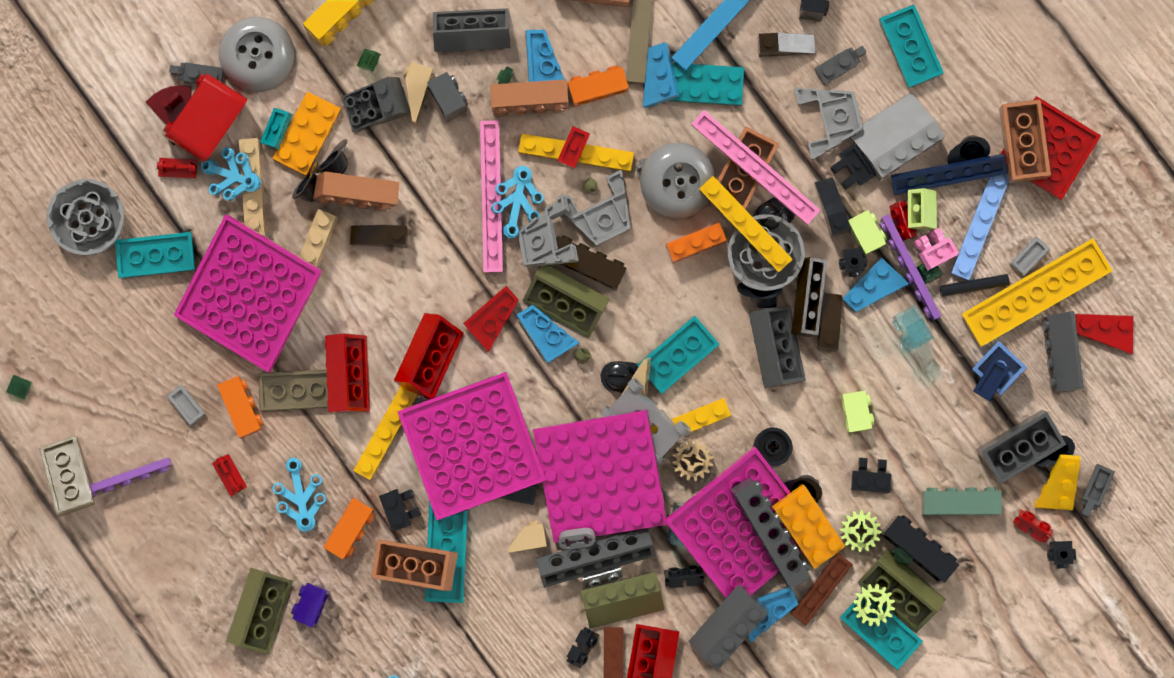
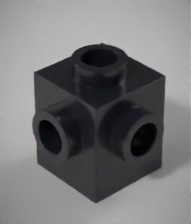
(852, 255)
(1056, 548)

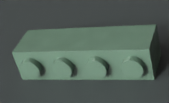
(961, 502)

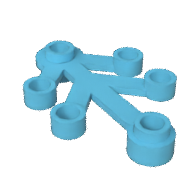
(232, 176)
(518, 199)
(300, 497)

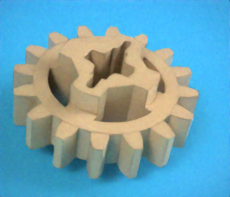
(690, 469)

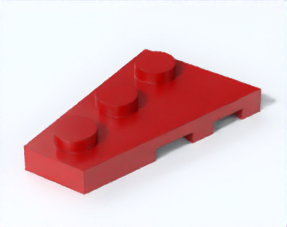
(491, 317)
(1107, 329)

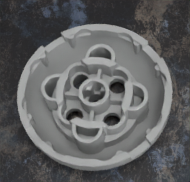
(268, 72)
(661, 166)
(64, 210)
(767, 278)

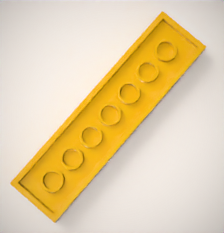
(1036, 292)

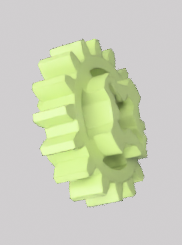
(852, 530)
(880, 600)

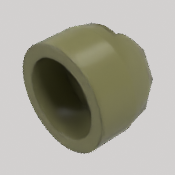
(590, 185)
(582, 355)

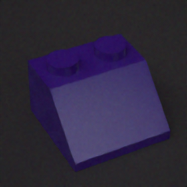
(310, 604)

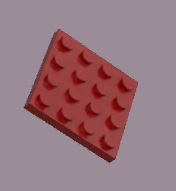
(1067, 147)

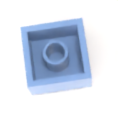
(1004, 356)

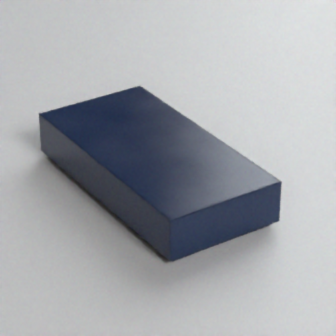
(991, 380)

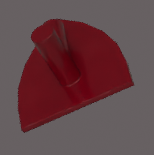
(170, 102)

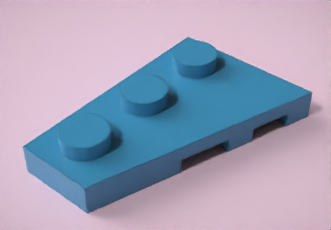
(540, 57)
(660, 77)
(874, 285)
(545, 334)
(778, 605)

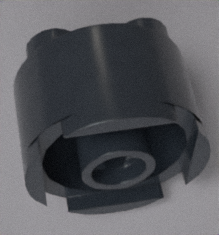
(780, 439)

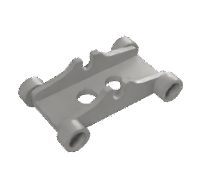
(668, 431)

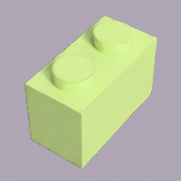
(922, 209)
(867, 233)
(857, 412)

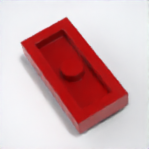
(573, 147)

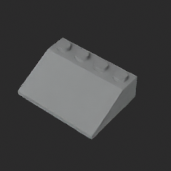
(897, 136)

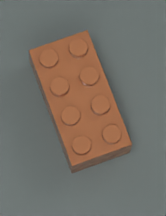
(529, 97)
(1024, 141)
(736, 180)
(356, 190)
(414, 565)

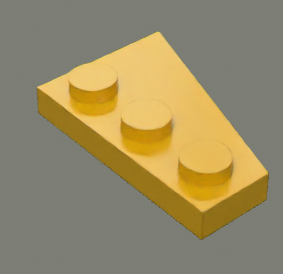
(1061, 485)

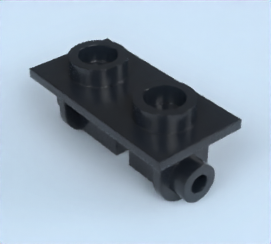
(692, 575)
(579, 656)

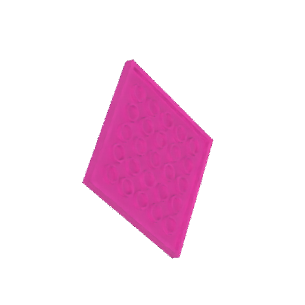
(248, 293)
(471, 446)
(601, 474)
(719, 532)

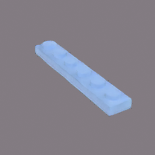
(980, 226)

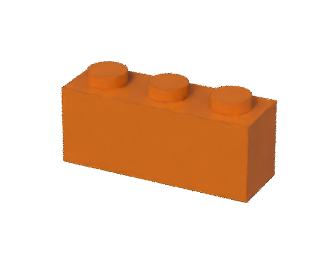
(597, 85)
(696, 243)
(240, 406)
(349, 529)

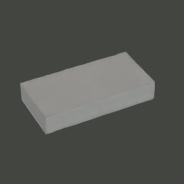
(1030, 256)
(186, 405)

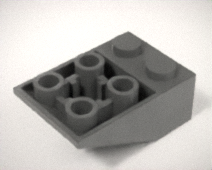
(376, 104)

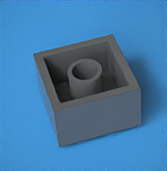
(447, 96)

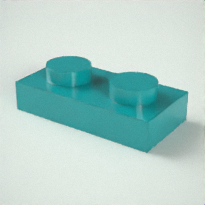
(276, 128)

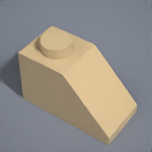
(529, 538)

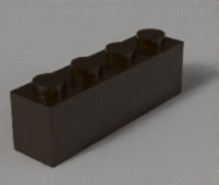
(594, 264)
(809, 297)

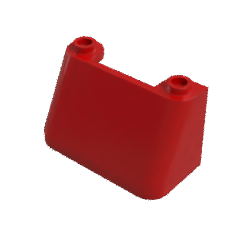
(205, 117)

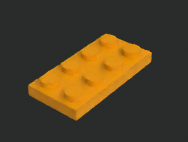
(306, 133)
(808, 526)

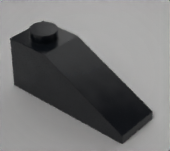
(832, 207)

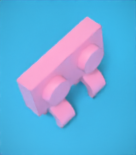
(937, 254)

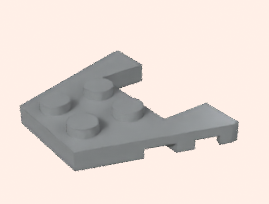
(839, 117)
(605, 218)
(539, 240)

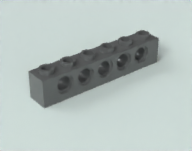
(743, 493)
(599, 557)

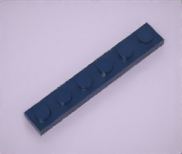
(949, 174)

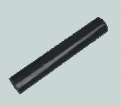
(974, 285)

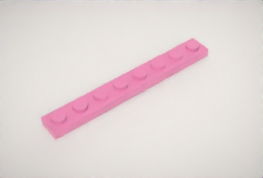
(755, 167)
(489, 179)

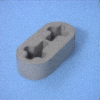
(576, 538)

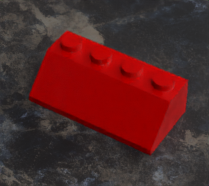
(428, 356)
(347, 373)
(653, 652)

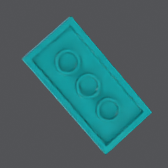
(911, 46)
(709, 84)
(155, 255)
(679, 354)
(890, 639)

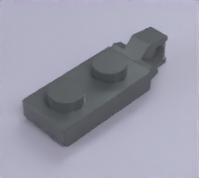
(839, 64)
(190, 72)
(1096, 489)

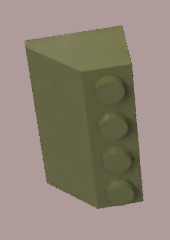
(566, 300)
(914, 598)
(622, 600)
(259, 611)

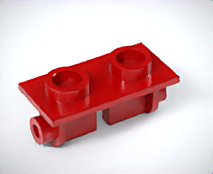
(177, 168)
(899, 213)
(229, 474)
(1040, 529)

